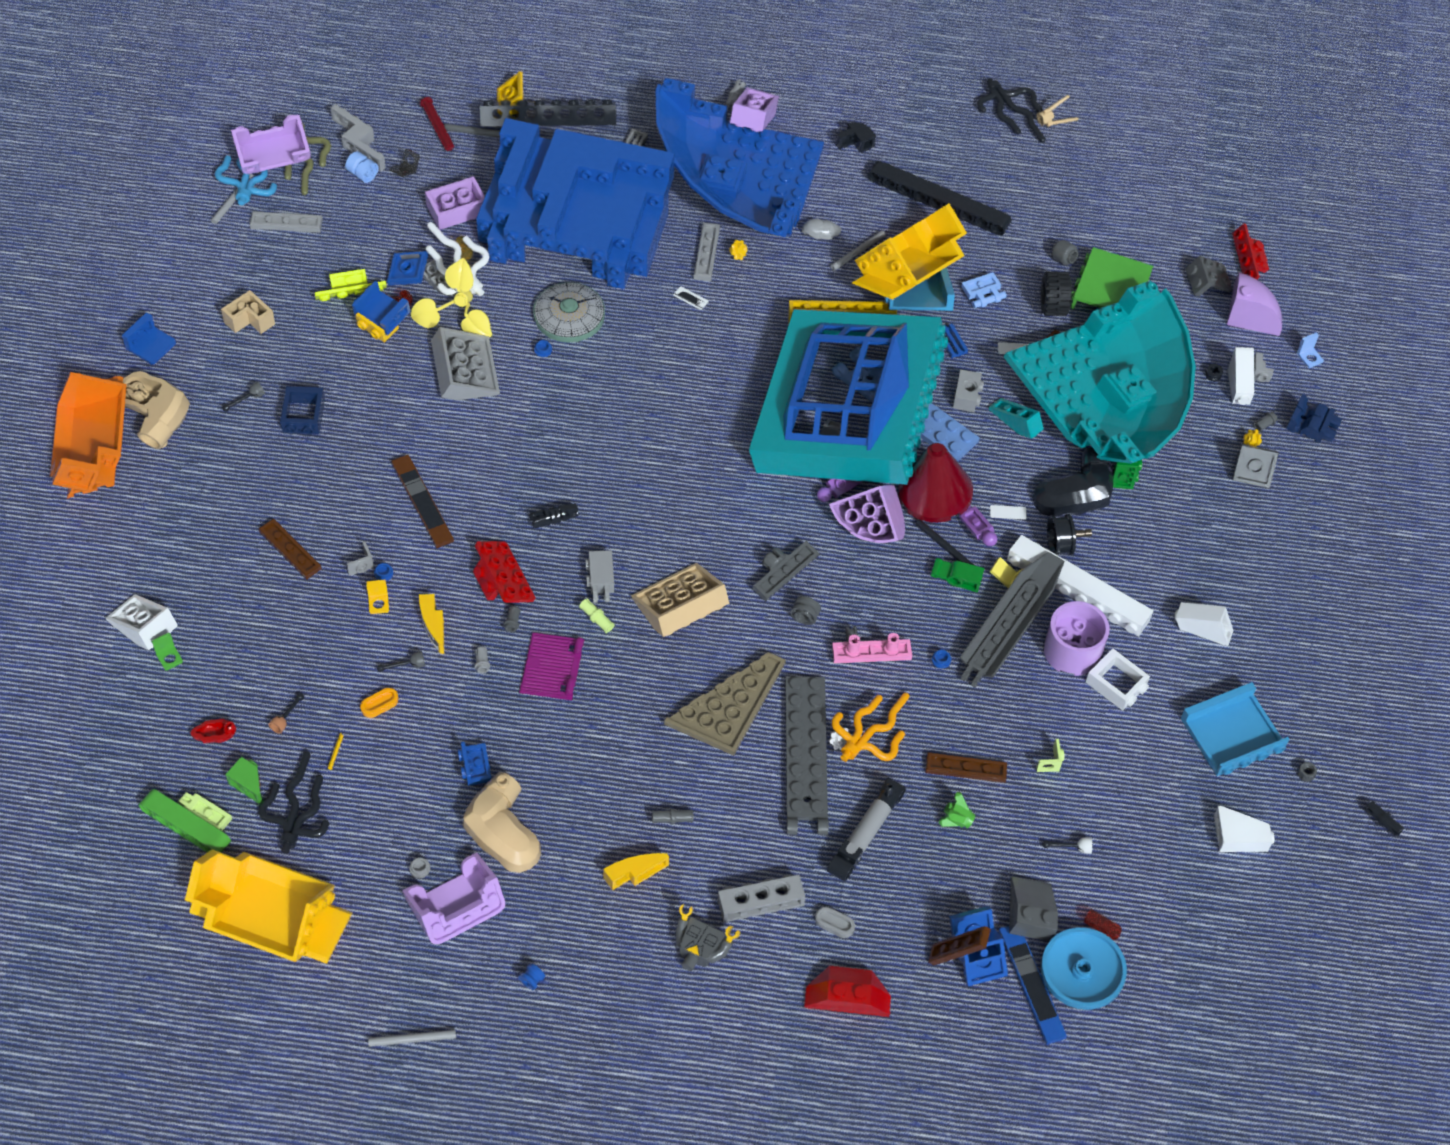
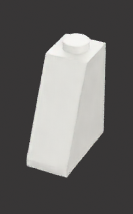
(1241, 375)
(1205, 621)
(1241, 832)

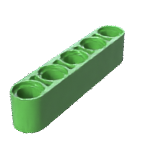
(183, 822)

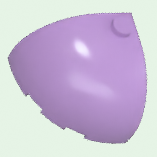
(1254, 306)
(872, 515)

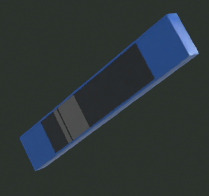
(1033, 987)

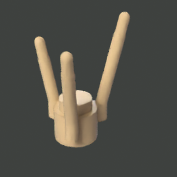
(1046, 116)

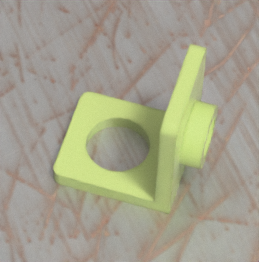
(1056, 762)

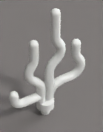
(477, 285)

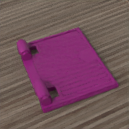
(551, 665)

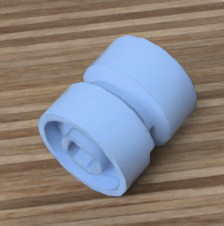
(361, 166)

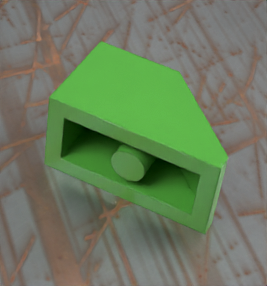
(246, 779)

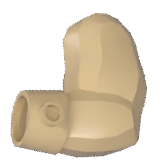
(498, 829)

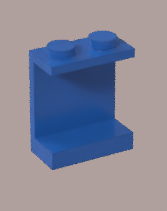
(381, 308)

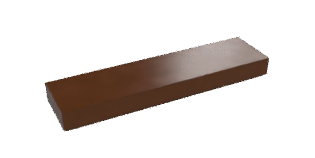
(290, 549)
(966, 767)
(959, 945)

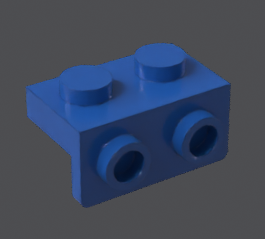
(476, 763)

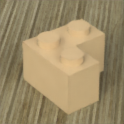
(248, 310)

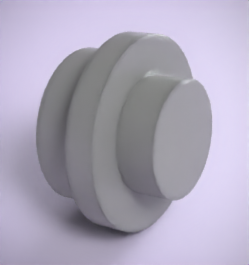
(419, 868)

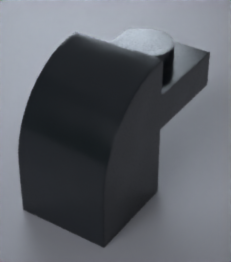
(858, 135)

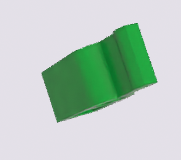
(958, 574)

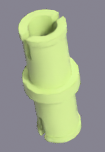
(596, 615)

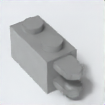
(601, 574)

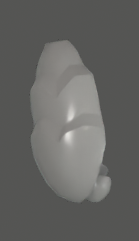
(821, 229)

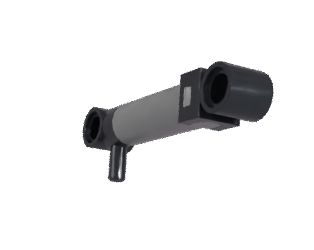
(852, 849)

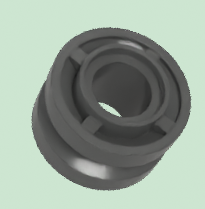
(805, 610)

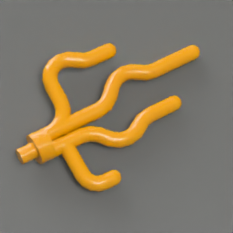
(856, 744)

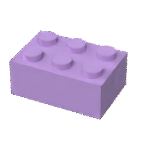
(754, 109)
(455, 202)

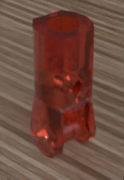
(1103, 925)

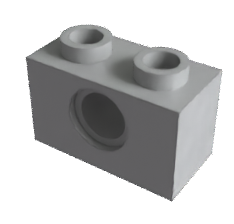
(967, 391)

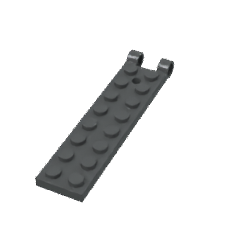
(806, 753)

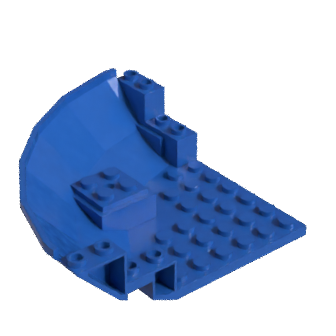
(761, 174)

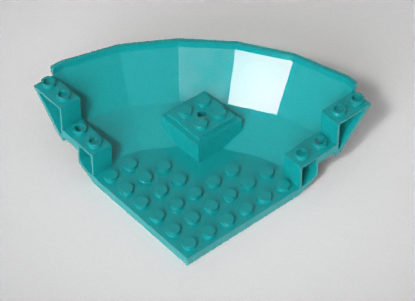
(1089, 370)

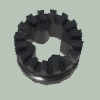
(1214, 377)

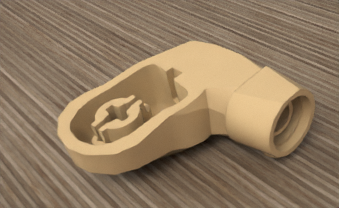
(159, 403)

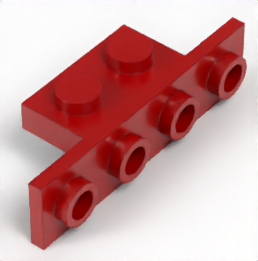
(1250, 253)

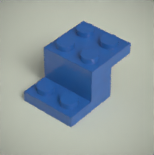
(985, 963)

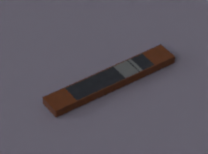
(422, 501)

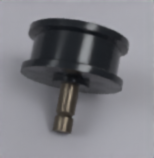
(1062, 534)

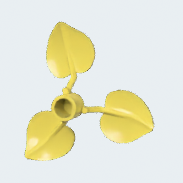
(460, 277)

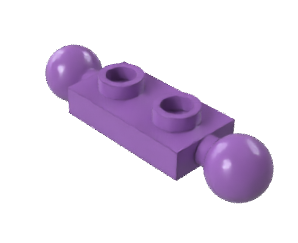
(837, 488)
(979, 526)

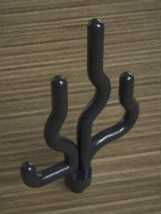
(1001, 96)
(292, 826)

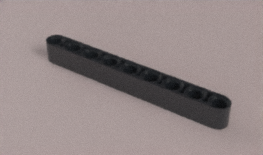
(938, 196)

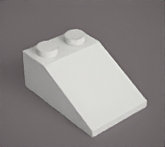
(142, 620)

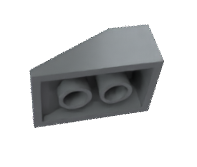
(1032, 909)

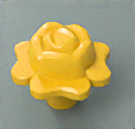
(738, 249)
(1252, 438)

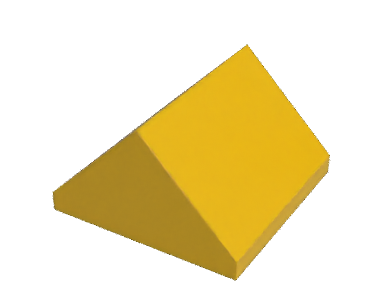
(511, 90)

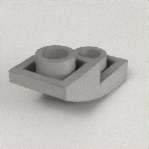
(433, 276)

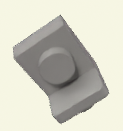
(1260, 372)

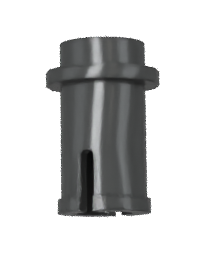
(1268, 419)
(511, 623)

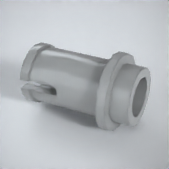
(482, 664)

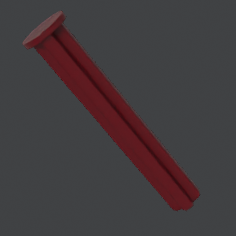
(427, 104)

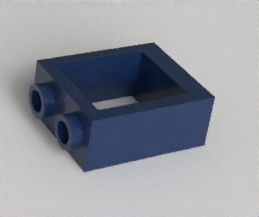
(302, 395)

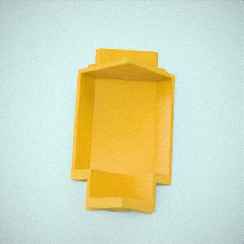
(912, 255)
(266, 905)

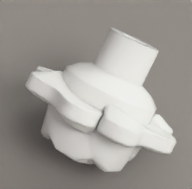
(837, 741)

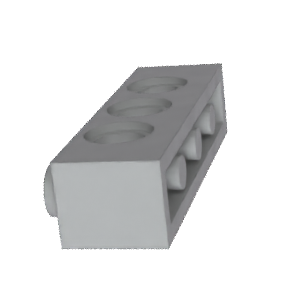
(753, 906)

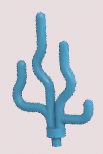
(245, 187)

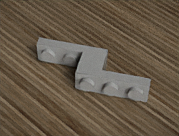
(358, 135)

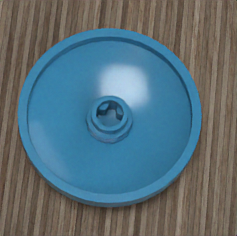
(1083, 968)

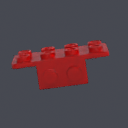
(500, 573)

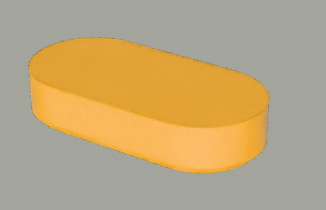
(379, 702)

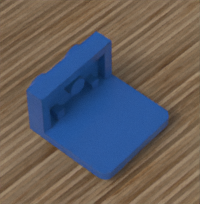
(147, 340)

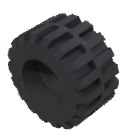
(1056, 293)

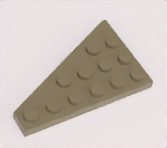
(729, 710)

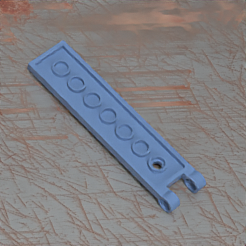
(938, 426)

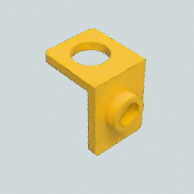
(377, 591)

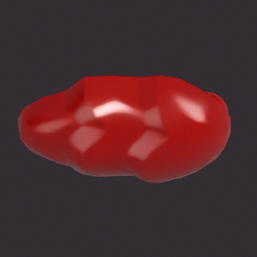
(214, 731)

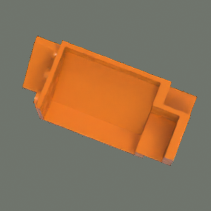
(88, 433)

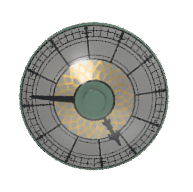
(569, 312)

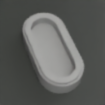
(835, 922)

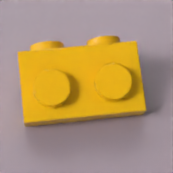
(376, 331)

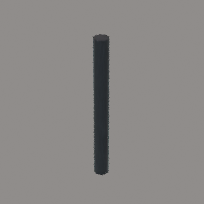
(943, 543)

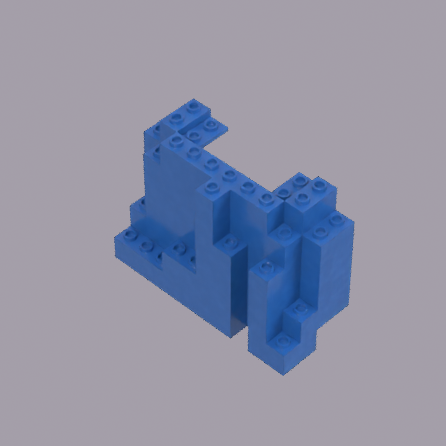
(577, 200)

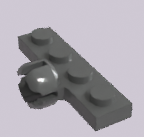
(783, 568)

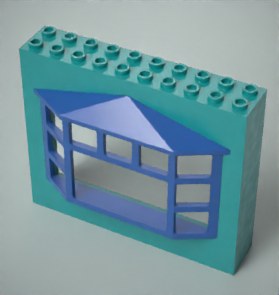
(895, 414)

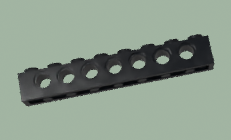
(556, 119)

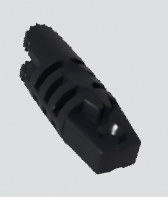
(553, 515)

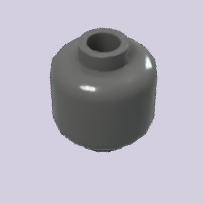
(1064, 252)

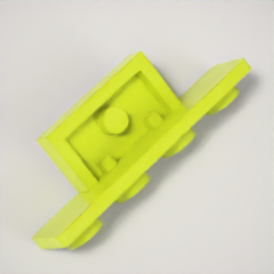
(347, 283)

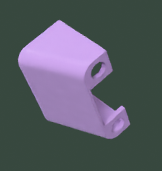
(271, 147)

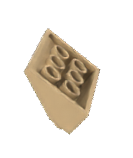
(681, 599)

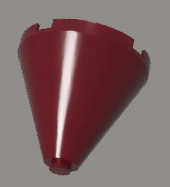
(937, 486)

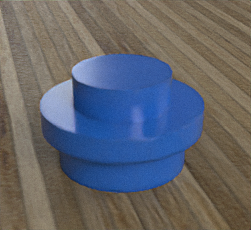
(543, 348)
(383, 572)
(941, 659)

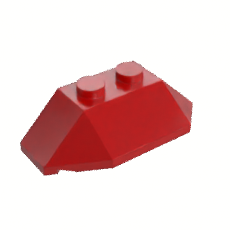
(848, 991)

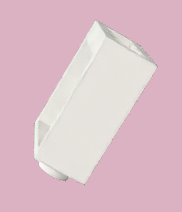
(1115, 696)

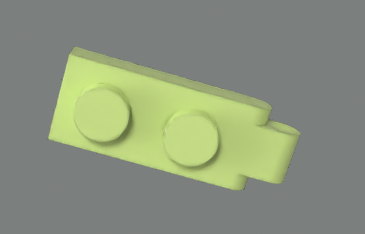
(205, 810)

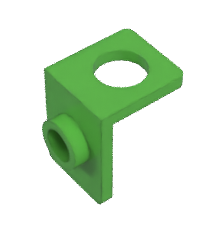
(164, 646)

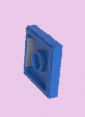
(401, 261)

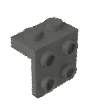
(1207, 273)

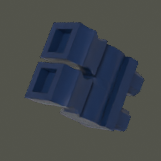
(1314, 421)

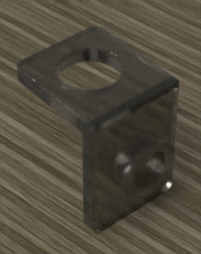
(405, 168)

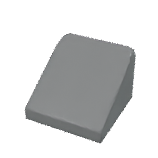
(831, 428)

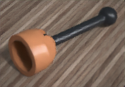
(279, 723)

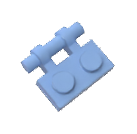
(983, 285)

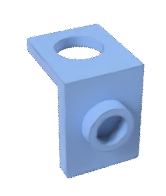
(1307, 348)

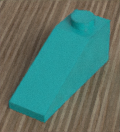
(1018, 417)

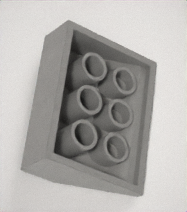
(464, 365)

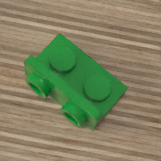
(1126, 474)

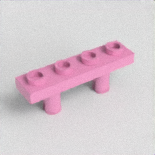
(872, 651)

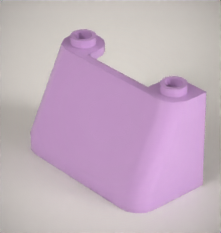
(458, 902)

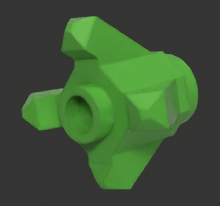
(957, 813)

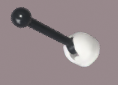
(1084, 845)

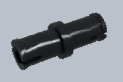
(1384, 819)

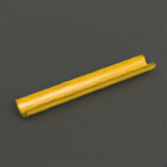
(335, 751)

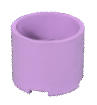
(1076, 637)

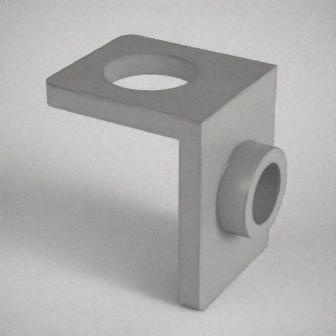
(361, 565)

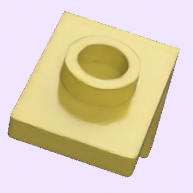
(1004, 572)

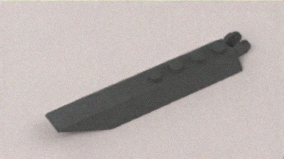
(1011, 618)

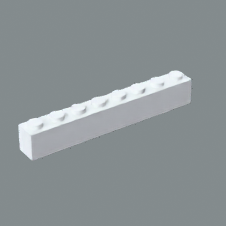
(1086, 588)

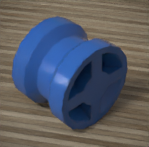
(531, 976)

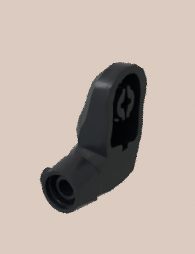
(1077, 491)

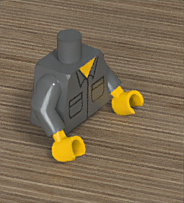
(701, 942)

